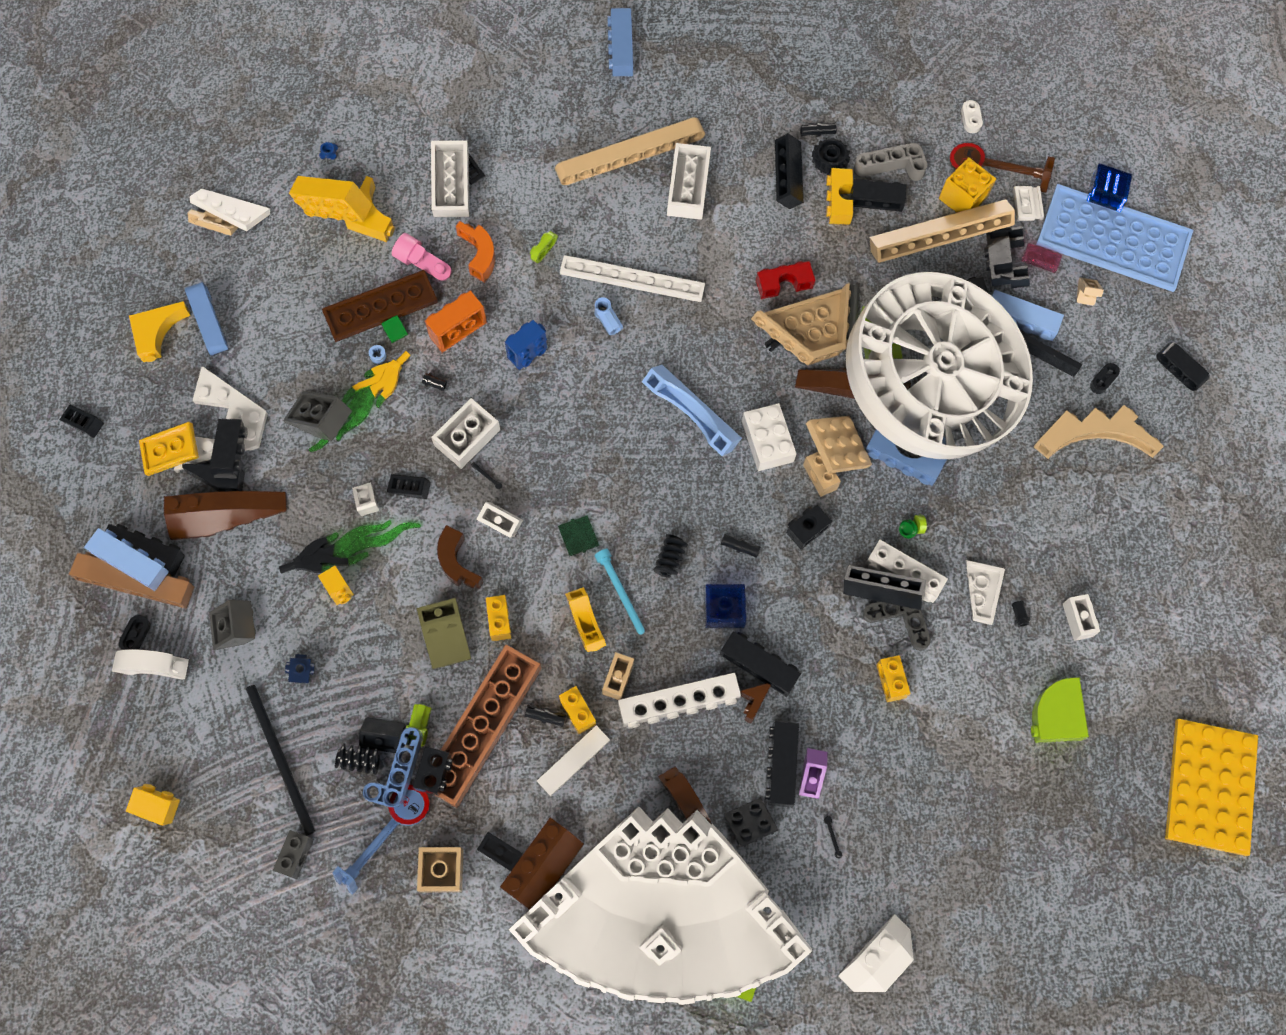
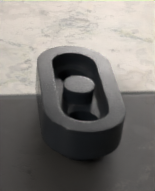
(132, 633)

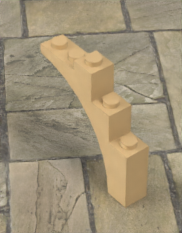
(1098, 425)

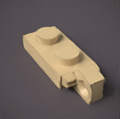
(211, 222)

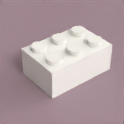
(466, 433)
(768, 437)

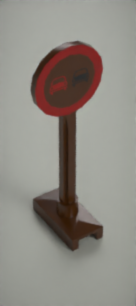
(969, 150)

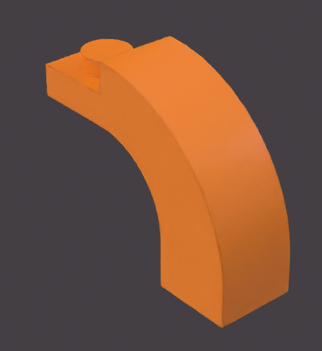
(484, 260)

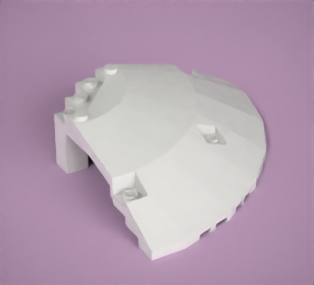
(669, 889)

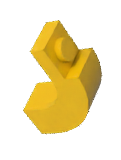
(584, 620)

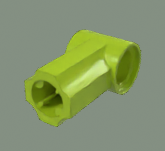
(419, 720)

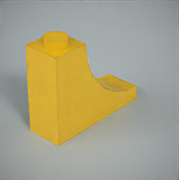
(375, 223)
(151, 327)

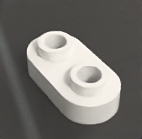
(971, 114)

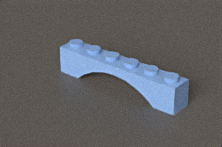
(716, 431)

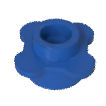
(325, 147)

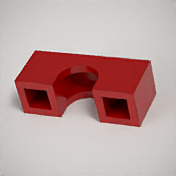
(798, 274)

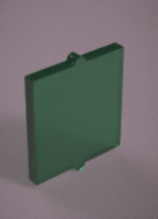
(578, 535)

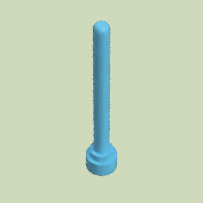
(603, 558)

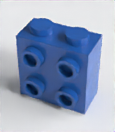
(526, 344)

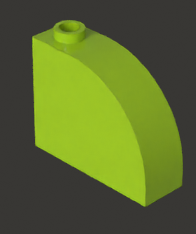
(1060, 713)

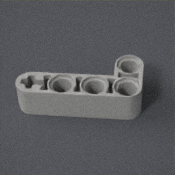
(868, 164)

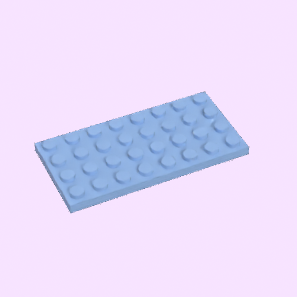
(1115, 240)

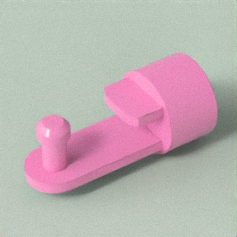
(409, 251)

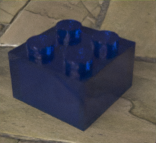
(725, 606)

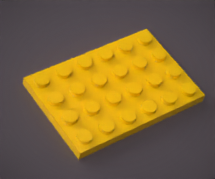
(1212, 787)

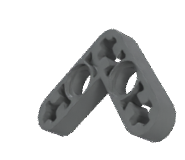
(907, 614)

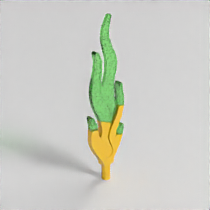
(365, 392)

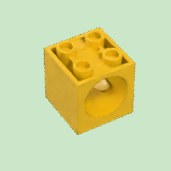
(967, 187)

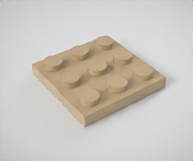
(838, 444)

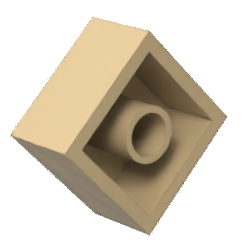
(440, 869)

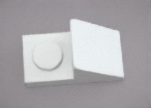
(365, 499)

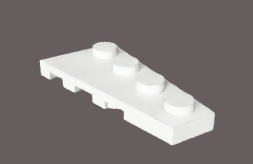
(230, 209)

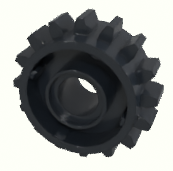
(834, 148)

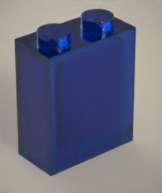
(1109, 187)

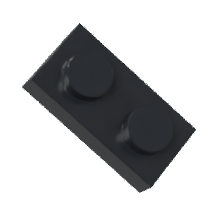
(499, 851)

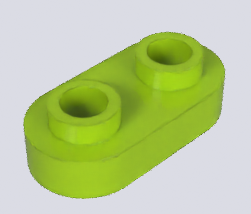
(545, 245)

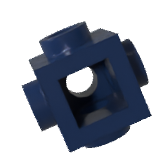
(294, 675)

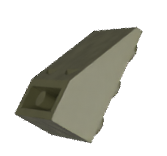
(444, 633)

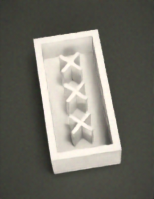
(450, 178)
(688, 181)

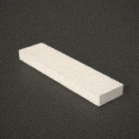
(573, 761)

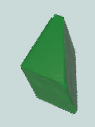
(394, 329)

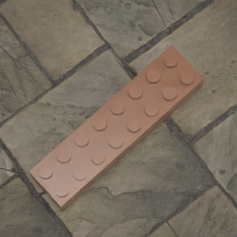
(485, 721)

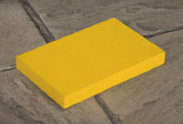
(168, 448)

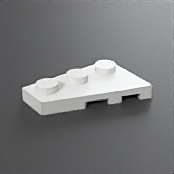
(984, 590)

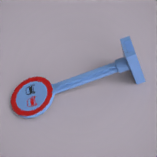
(409, 813)

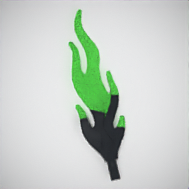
(314, 556)

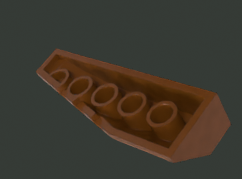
(828, 381)
(214, 512)

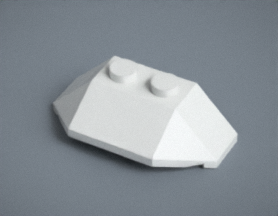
(881, 959)

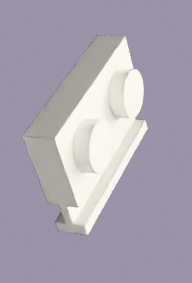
(1028, 203)

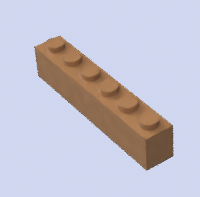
(98, 572)

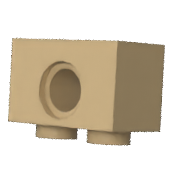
(822, 480)
(618, 676)

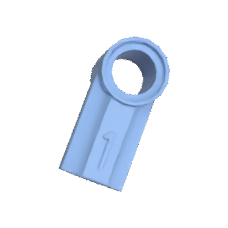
(607, 317)

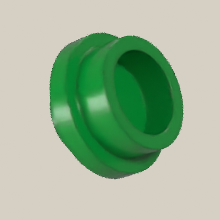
(908, 528)

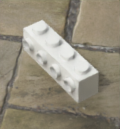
(890, 560)

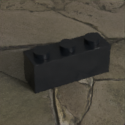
(878, 195)
(228, 448)

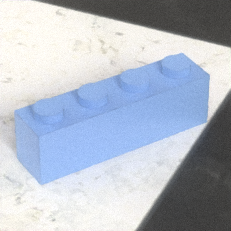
(1030, 317)
(126, 559)

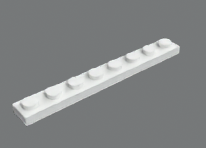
(632, 278)

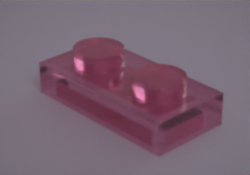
(1041, 258)

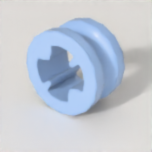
(377, 348)

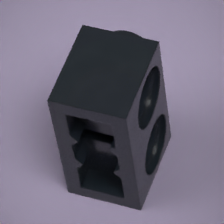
(427, 770)

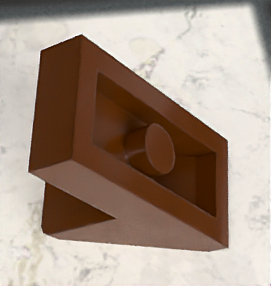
(756, 696)

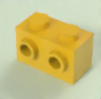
(152, 804)

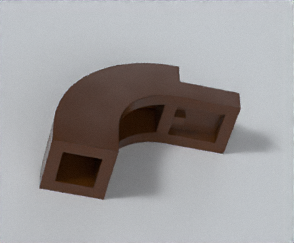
(447, 551)
(682, 793)

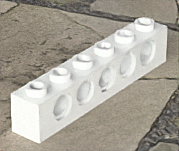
(727, 683)

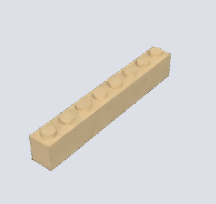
(942, 231)

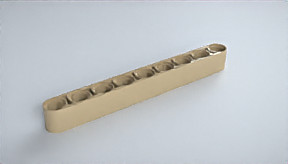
(629, 151)

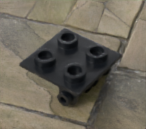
(751, 822)

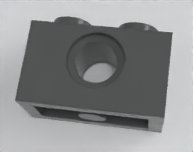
(293, 854)

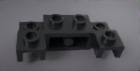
(1000, 258)

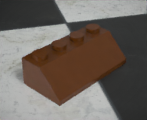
(542, 864)

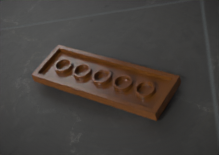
(379, 305)

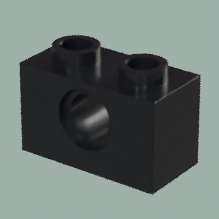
(804, 536)

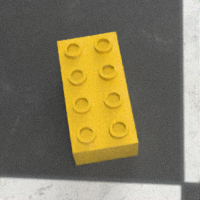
(330, 198)

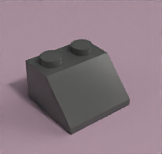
(232, 624)

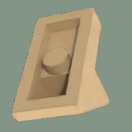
(1088, 291)

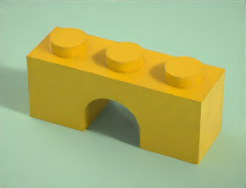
(839, 209)

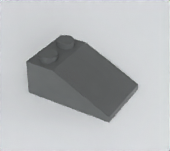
(318, 415)

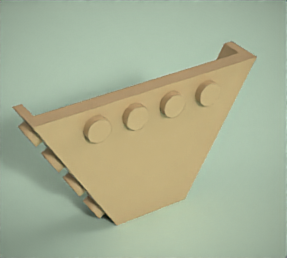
(812, 327)

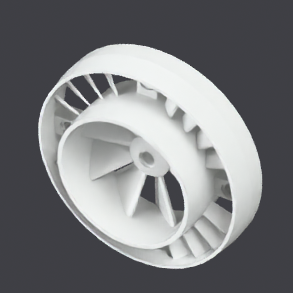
(962, 371)

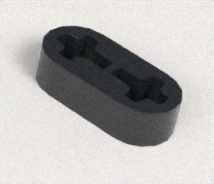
(1102, 376)

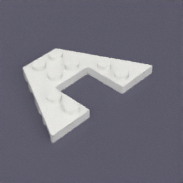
(216, 392)

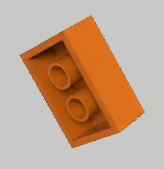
(455, 321)

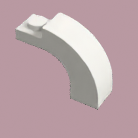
(149, 662)

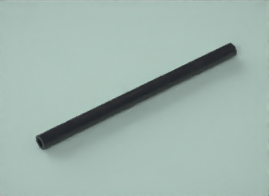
(280, 760)

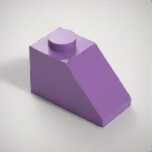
(813, 773)

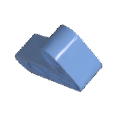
(206, 318)
(397, 766)

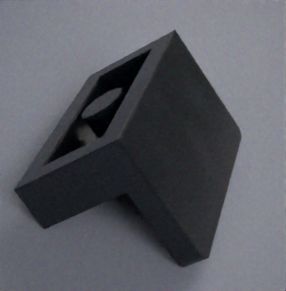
(380, 734)

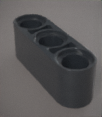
(1182, 366)

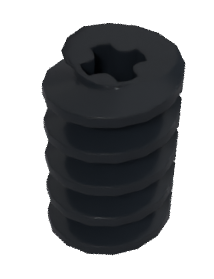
(669, 556)
(357, 759)

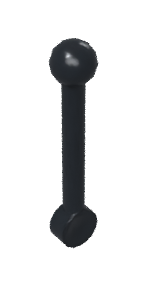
(498, 485)
(828, 820)

